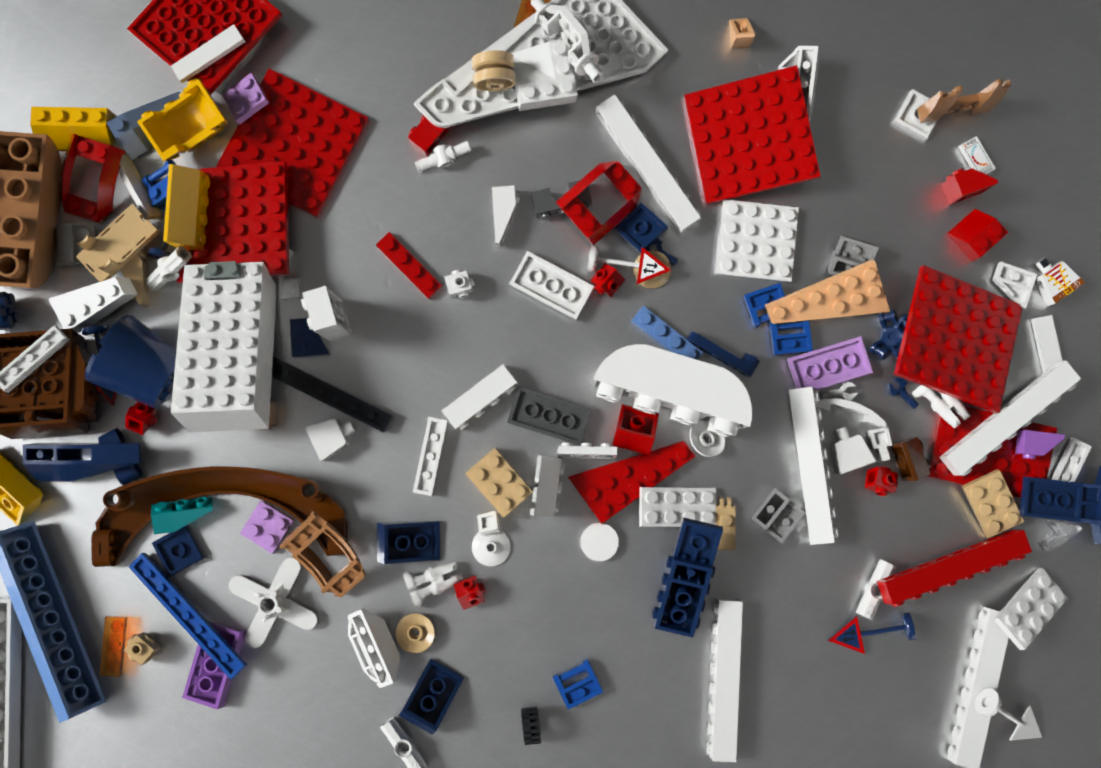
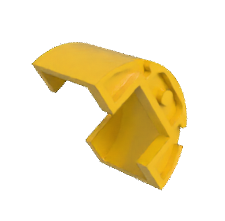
(183, 122)

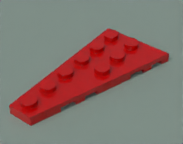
(619, 483)

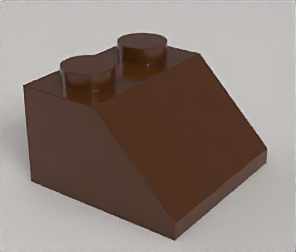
(911, 459)

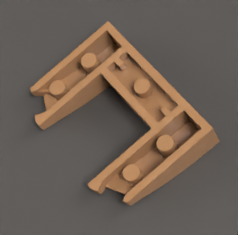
(949, 102)

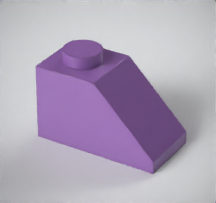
(1036, 443)

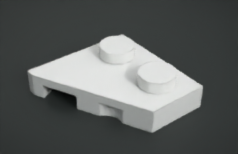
(1014, 282)

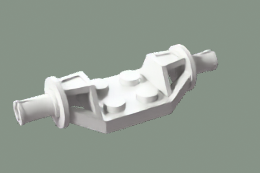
(559, 20)

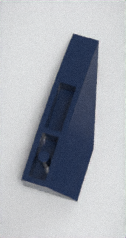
(77, 460)

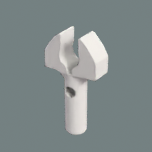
(839, 392)

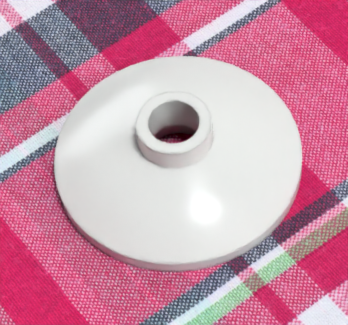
(714, 443)
(495, 557)

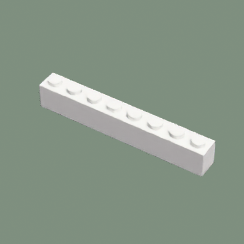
(648, 164)
(1012, 416)
(812, 465)
(984, 673)
(725, 680)

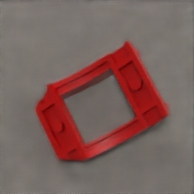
(99, 152)
(583, 217)

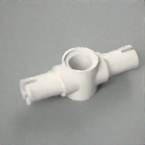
(443, 156)

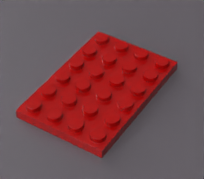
(1011, 465)

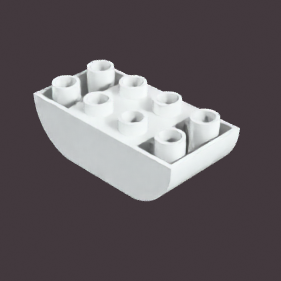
(676, 383)

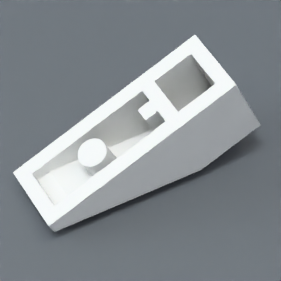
(504, 208)

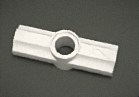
(168, 268)
(870, 602)
(396, 735)

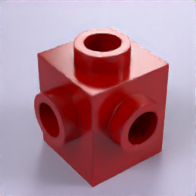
(607, 280)
(140, 418)
(881, 480)
(470, 592)

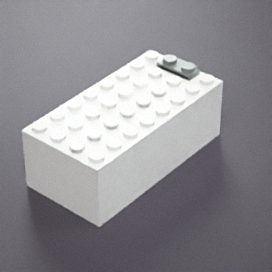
(225, 347)

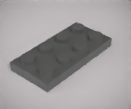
(549, 415)

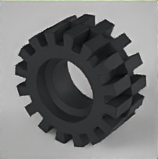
(531, 726)

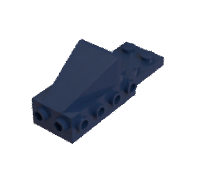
(687, 578)

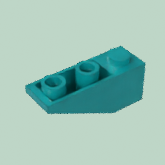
(174, 515)

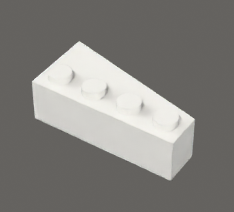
(92, 303)

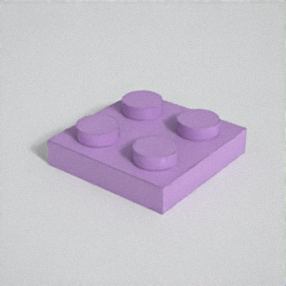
(245, 98)
(267, 526)

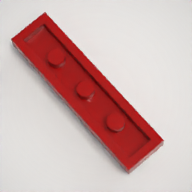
(408, 265)

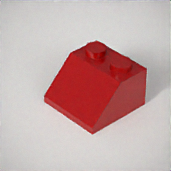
(966, 184)
(977, 234)
(635, 430)

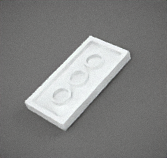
(551, 285)
(670, 504)
(1031, 609)

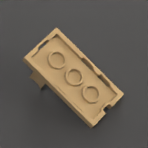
(116, 244)

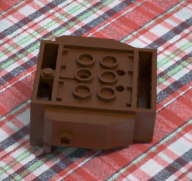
(58, 394)

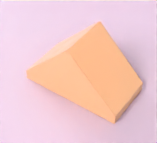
(741, 33)

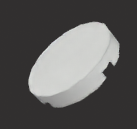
(599, 542)

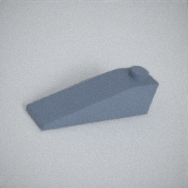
(128, 131)

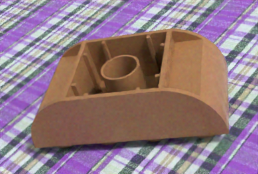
(28, 208)

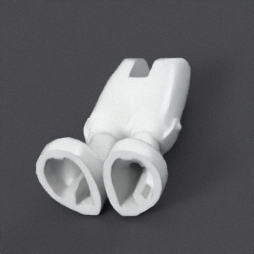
(943, 406)
(434, 575)

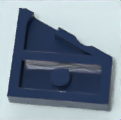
(305, 341)

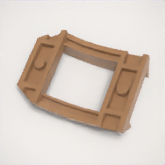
(303, 536)

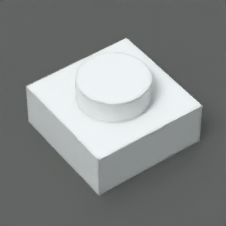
(290, 288)
(488, 523)

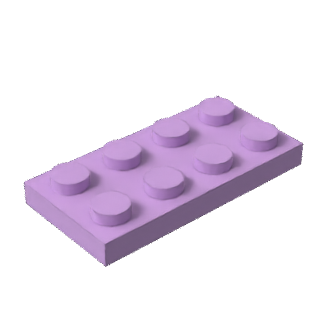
(830, 364)

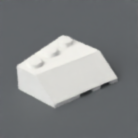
(547, 486)

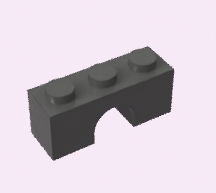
(545, 204)

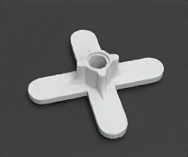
(278, 592)

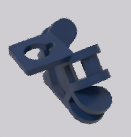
(890, 335)

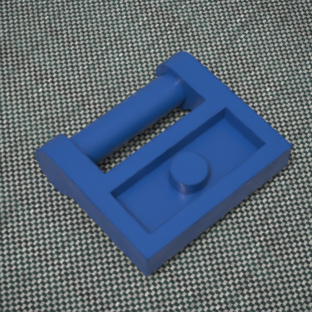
(157, 192)
(758, 299)
(790, 342)
(580, 690)

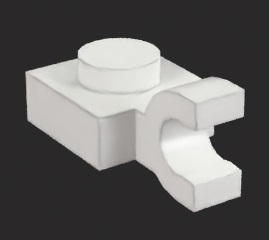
(880, 440)

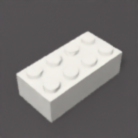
(326, 313)

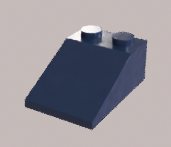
(408, 541)
(431, 697)

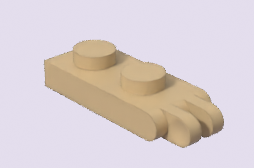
(726, 517)

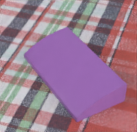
(206, 681)

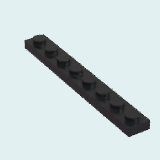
(330, 395)

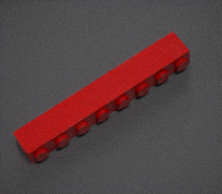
(953, 567)

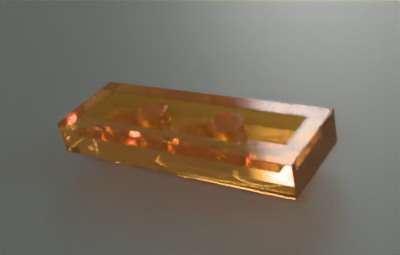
(113, 646)

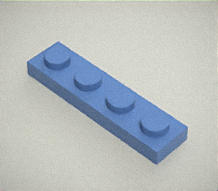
(665, 334)

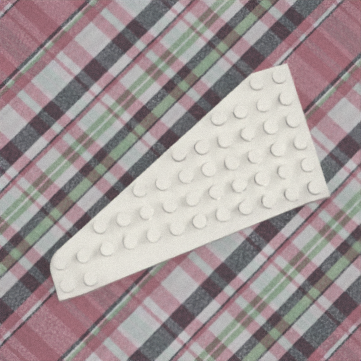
(614, 34)

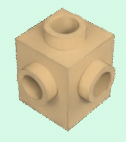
(141, 648)

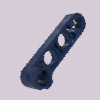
(745, 366)

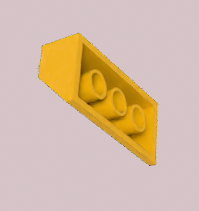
(62, 122)
(186, 207)
(17, 494)

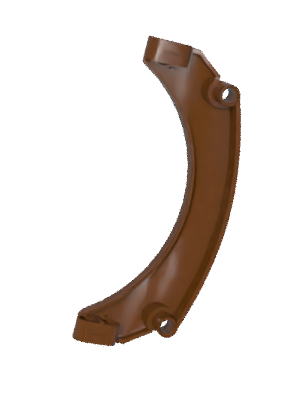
(124, 521)

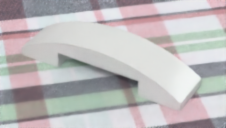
(870, 416)

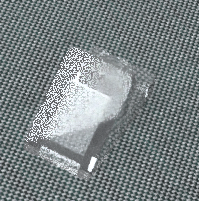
(1060, 534)

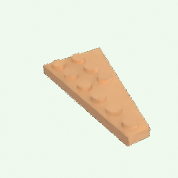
(844, 294)

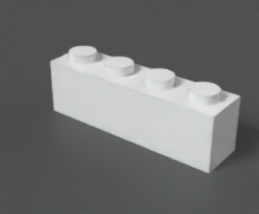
(479, 397)

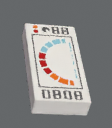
(976, 156)

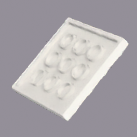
(756, 241)

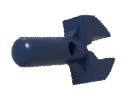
(672, 259)
(902, 392)

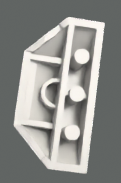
(807, 62)
(374, 647)

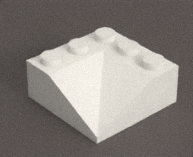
(544, 76)

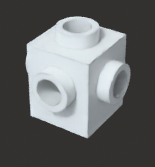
(459, 290)

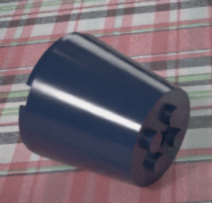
(134, 363)

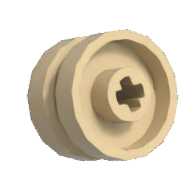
(493, 70)

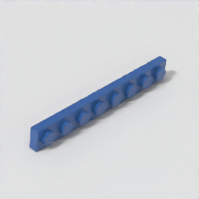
(188, 616)

